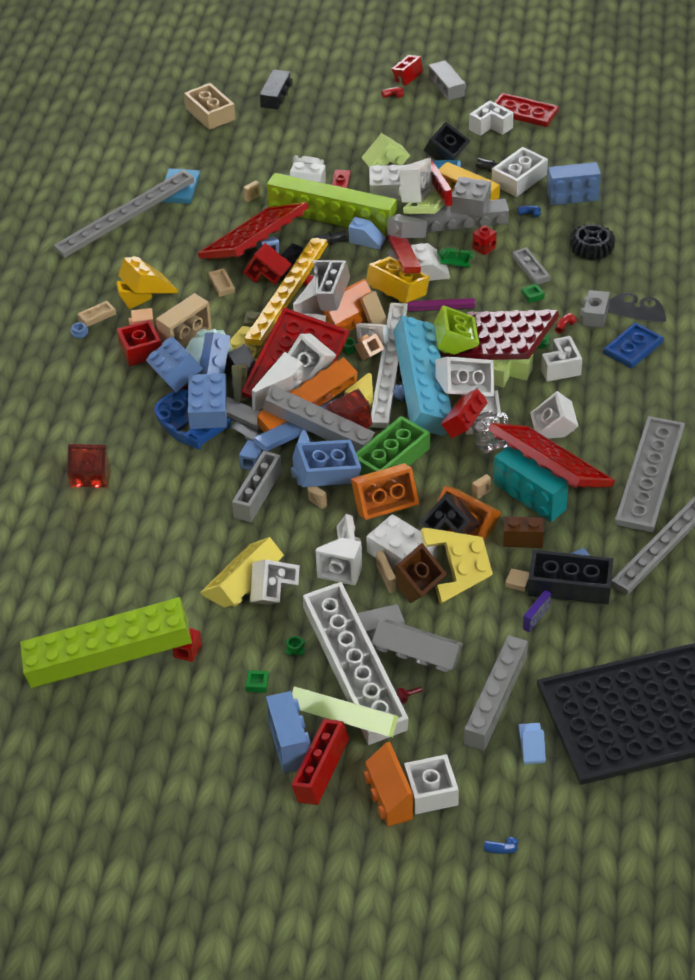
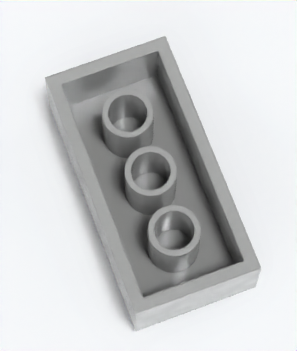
(416, 643)

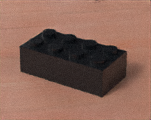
(570, 576)

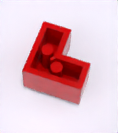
(267, 263)

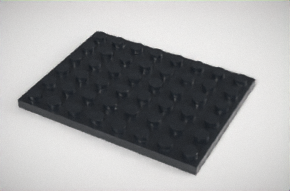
(625, 713)

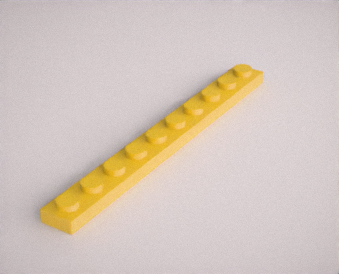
(285, 292)

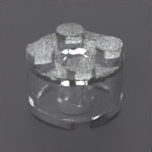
(483, 437)

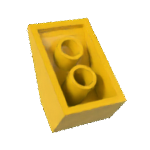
(144, 278)

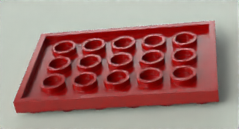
(253, 230)
(283, 336)
(551, 455)

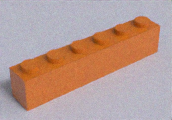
(316, 390)

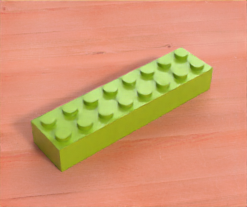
(331, 203)
(105, 642)

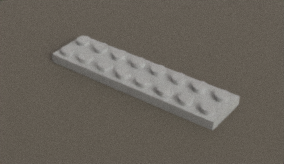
(650, 474)

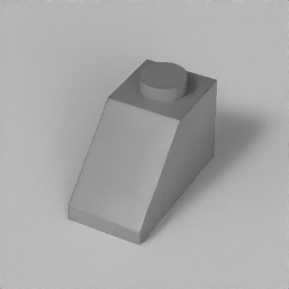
(406, 226)

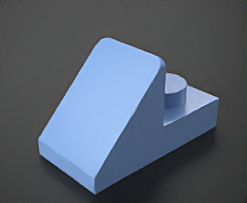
(532, 743)

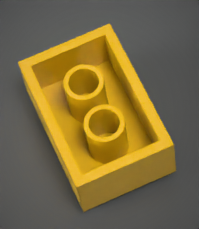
(389, 278)

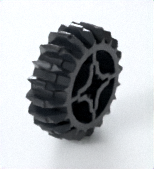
(592, 241)

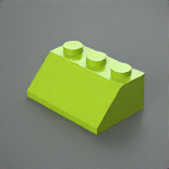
(455, 331)

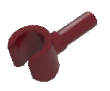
(402, 694)

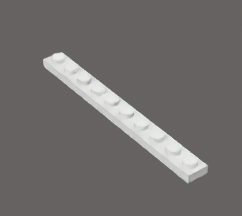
(387, 371)

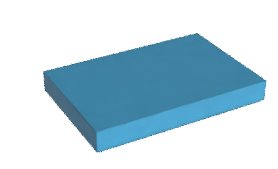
(187, 193)

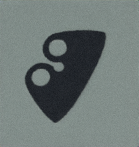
(620, 307)

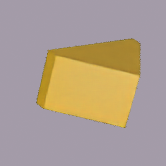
(129, 297)

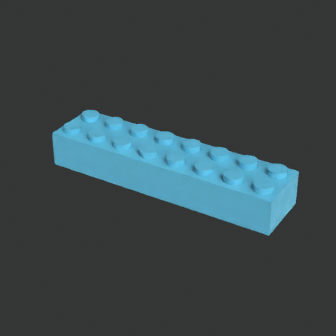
(416, 356)

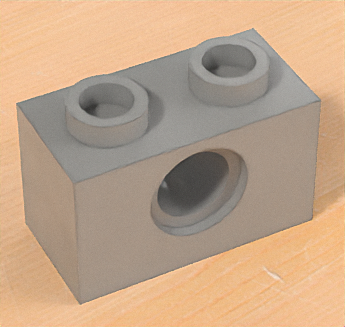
(595, 308)

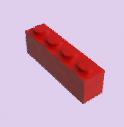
(320, 762)

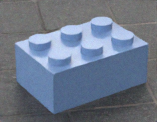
(573, 183)
(173, 363)
(207, 401)
(326, 463)
(287, 730)

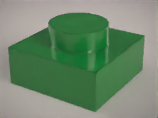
(533, 293)
(257, 681)

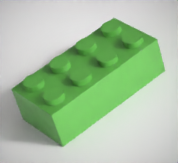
(395, 445)

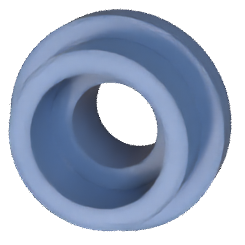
(79, 330)
(399, 393)

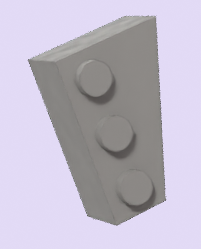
(330, 282)

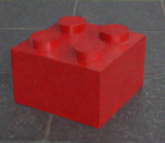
(138, 341)

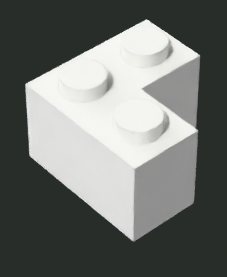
(490, 117)
(563, 361)
(269, 578)

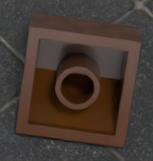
(523, 532)
(418, 573)

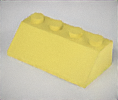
(236, 578)

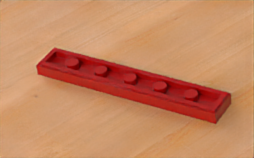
(441, 185)
(404, 254)

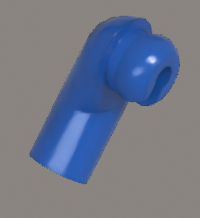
(535, 210)
(501, 848)

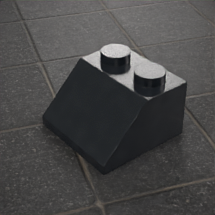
(446, 143)

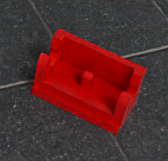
(408, 69)

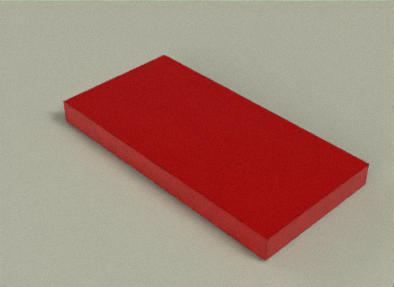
(528, 110)

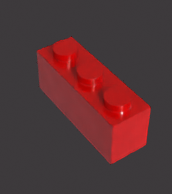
(464, 413)

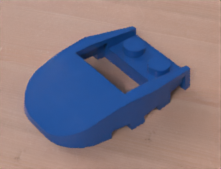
(173, 416)

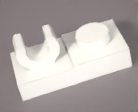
(371, 329)
(346, 528)

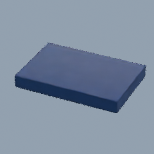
(633, 345)

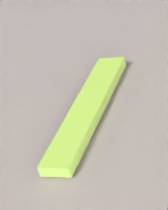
(345, 711)

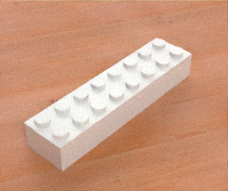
(352, 655)

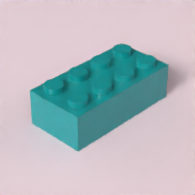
(530, 483)

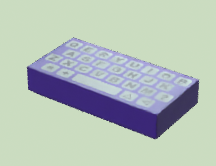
(536, 611)

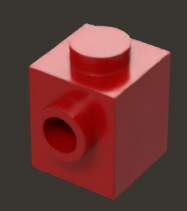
(189, 651)

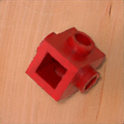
(484, 240)

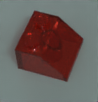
(353, 408)
(88, 465)

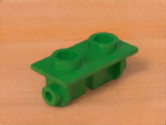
(453, 257)

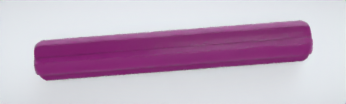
(428, 305)

